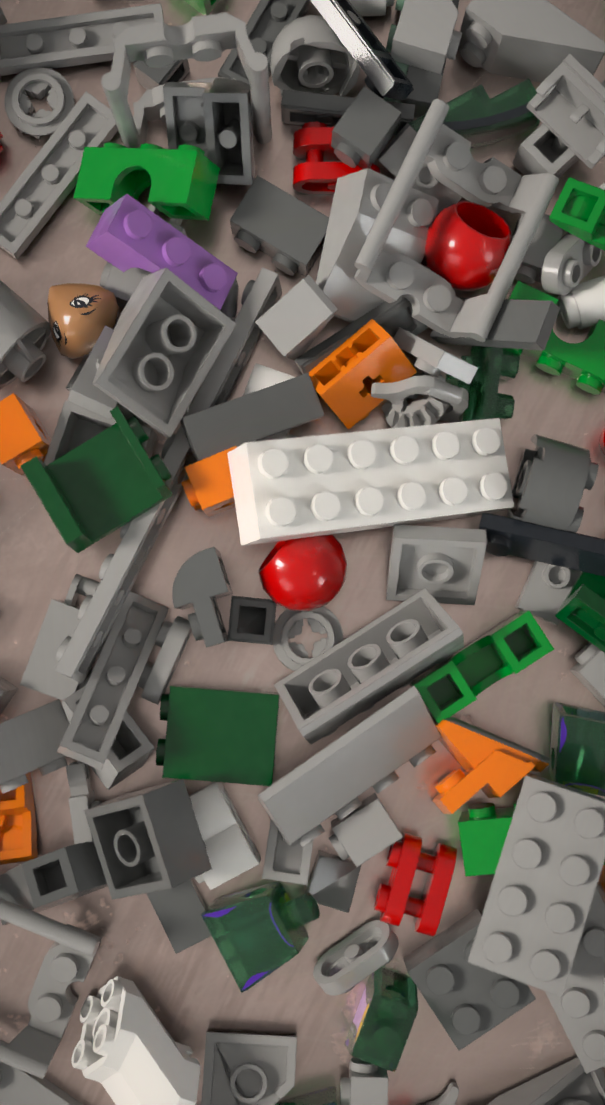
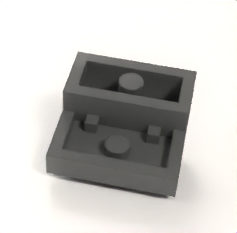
(215, 120)
(198, 586)

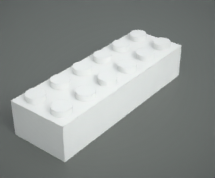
(368, 480)

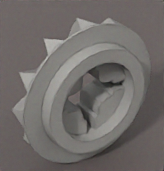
(38, 83)
(418, 413)
(291, 624)

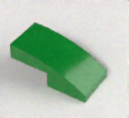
(581, 212)

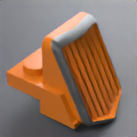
(488, 764)

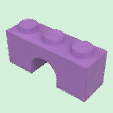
(138, 238)

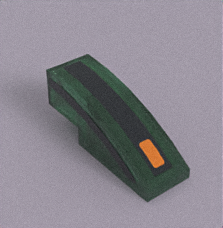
(487, 119)

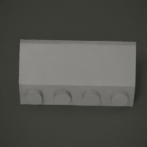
(369, 665)
(350, 767)

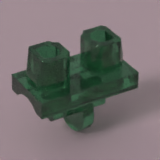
(484, 399)

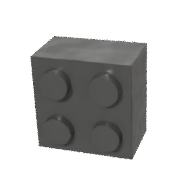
(148, 840)
(462, 994)

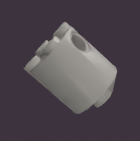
(21, 338)

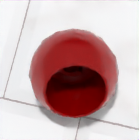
(467, 245)
(304, 572)

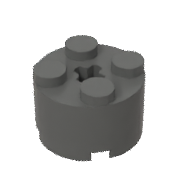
(552, 484)

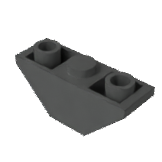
(54, 878)

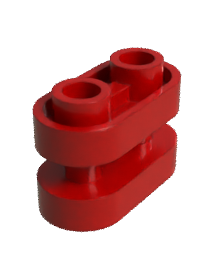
(314, 146)
(394, 898)

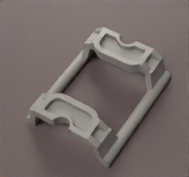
(163, 44)
(482, 183)
(51, 998)

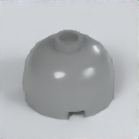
(312, 59)

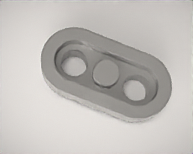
(568, 264)
(157, 675)
(356, 957)

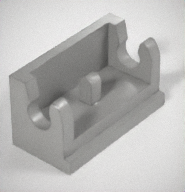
(573, 109)

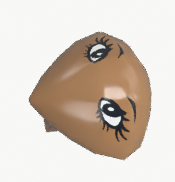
(79, 315)

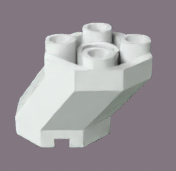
(132, 1050)

